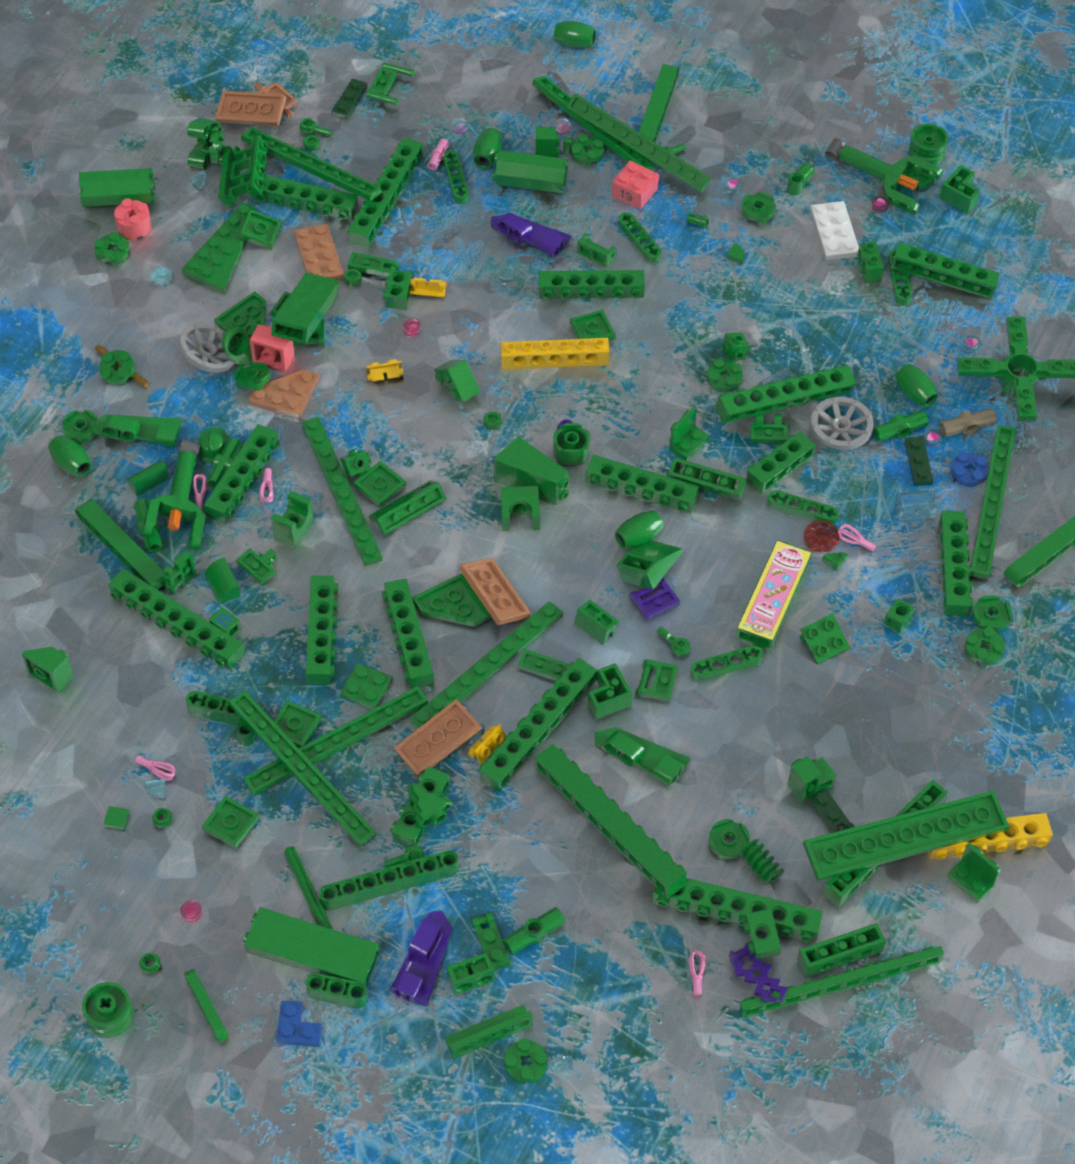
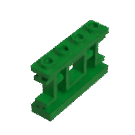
(233, 161)

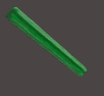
(307, 887)

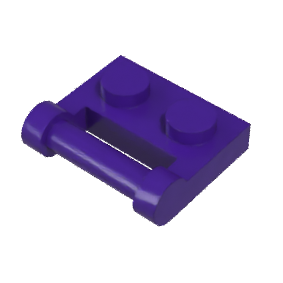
(656, 603)

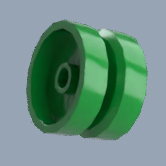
(928, 143)
(107, 1009)

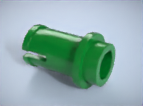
(698, 220)

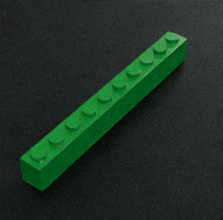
(611, 821)

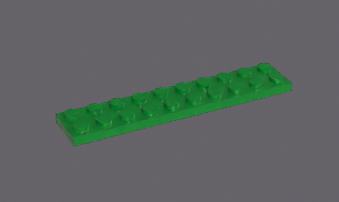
(905, 835)

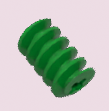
(760, 863)

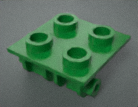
(824, 638)

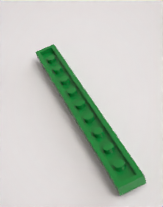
(562, 99)
(639, 143)
(314, 165)
(342, 491)
(992, 502)
(490, 663)
(340, 738)
(302, 769)
(849, 979)

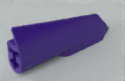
(539, 236)
(423, 960)

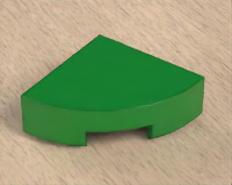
(567, 145)
(736, 254)
(835, 560)

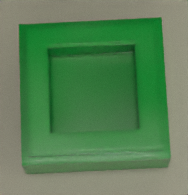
(116, 818)

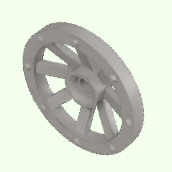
(205, 350)
(841, 425)

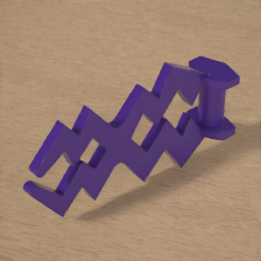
(760, 981)

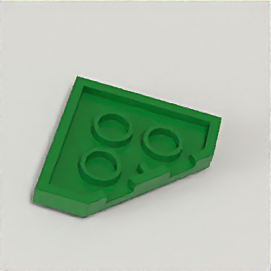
(244, 315)
(452, 602)

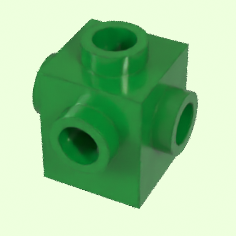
(735, 346)
(356, 462)

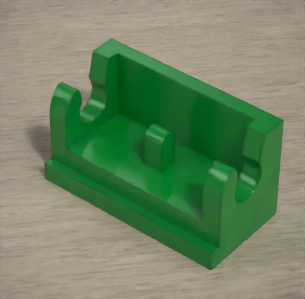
(594, 251)
(596, 621)

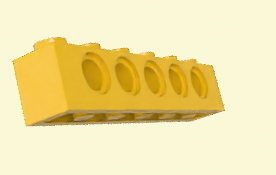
(554, 353)
(1036, 824)

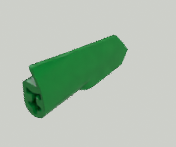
(132, 428)
(652, 758)

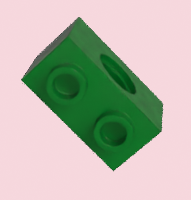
(764, 922)

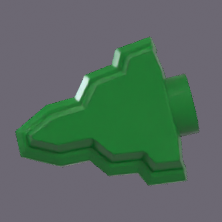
(428, 805)

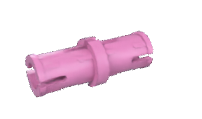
(437, 154)

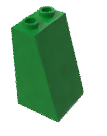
(526, 466)

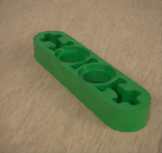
(454, 177)
(637, 238)
(896, 277)
(804, 504)
(725, 660)
(206, 1005)

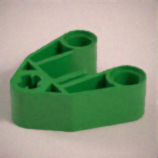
(201, 129)

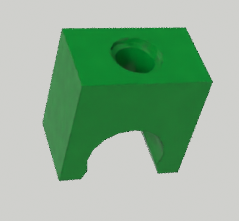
(520, 501)
(295, 522)

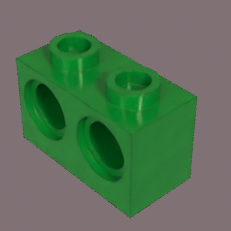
(870, 262)
(397, 289)
(470, 973)

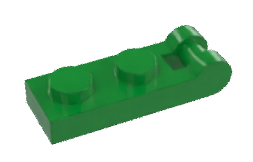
(372, 264)
(490, 940)

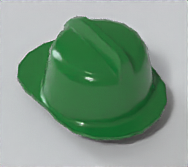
(237, 346)
(211, 443)

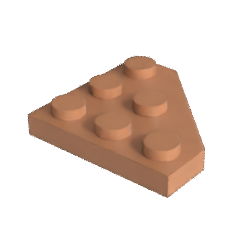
(286, 394)

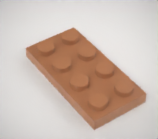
(250, 108)
(319, 251)
(495, 591)
(437, 738)

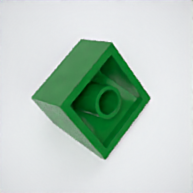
(48, 667)

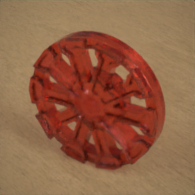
(821, 536)

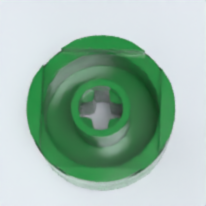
(571, 444)

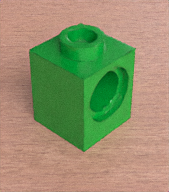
(898, 622)

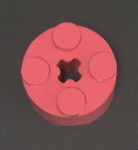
(132, 219)

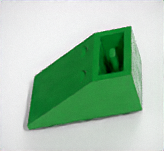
(647, 563)

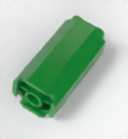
(530, 171)
(114, 186)

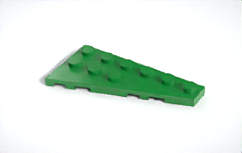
(220, 254)

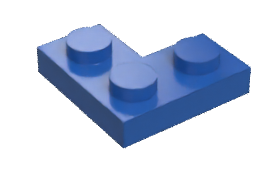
(292, 1030)

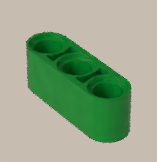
(342, 998)

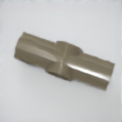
(967, 422)

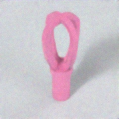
(266, 482)
(199, 496)
(860, 540)
(150, 764)
(697, 979)

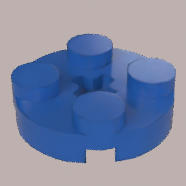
(969, 460)

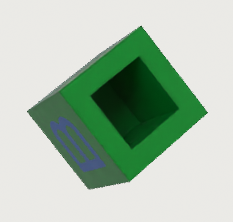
(226, 622)

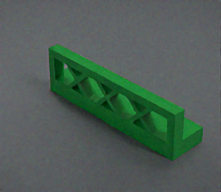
(408, 506)
(489, 1031)

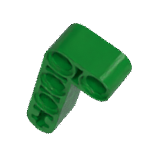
(200, 705)

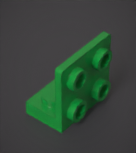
(686, 437)
(975, 873)

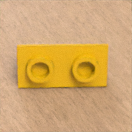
(432, 288)
(390, 367)
(491, 739)

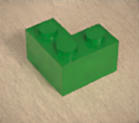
(546, 142)
(959, 190)
(459, 379)
(612, 695)
(809, 777)

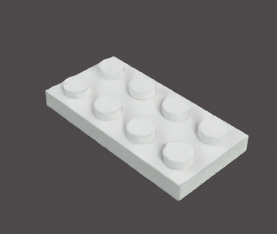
(834, 230)

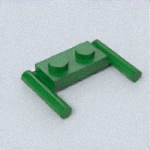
(384, 82)

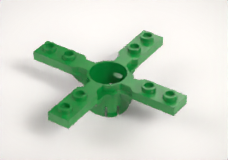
(1018, 359)

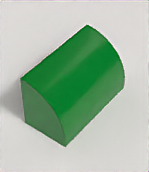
(148, 478)
(222, 581)

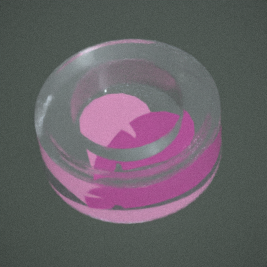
(562, 126)

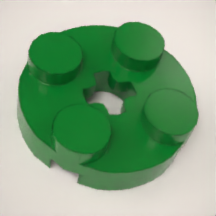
(587, 142)
(217, 149)
(761, 214)
(109, 241)
(114, 358)
(726, 367)
(252, 376)
(71, 423)
(992, 603)
(984, 636)
(732, 829)
(528, 1073)

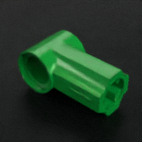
(799, 179)

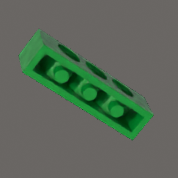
(780, 462)
(708, 479)
(412, 834)
(841, 950)

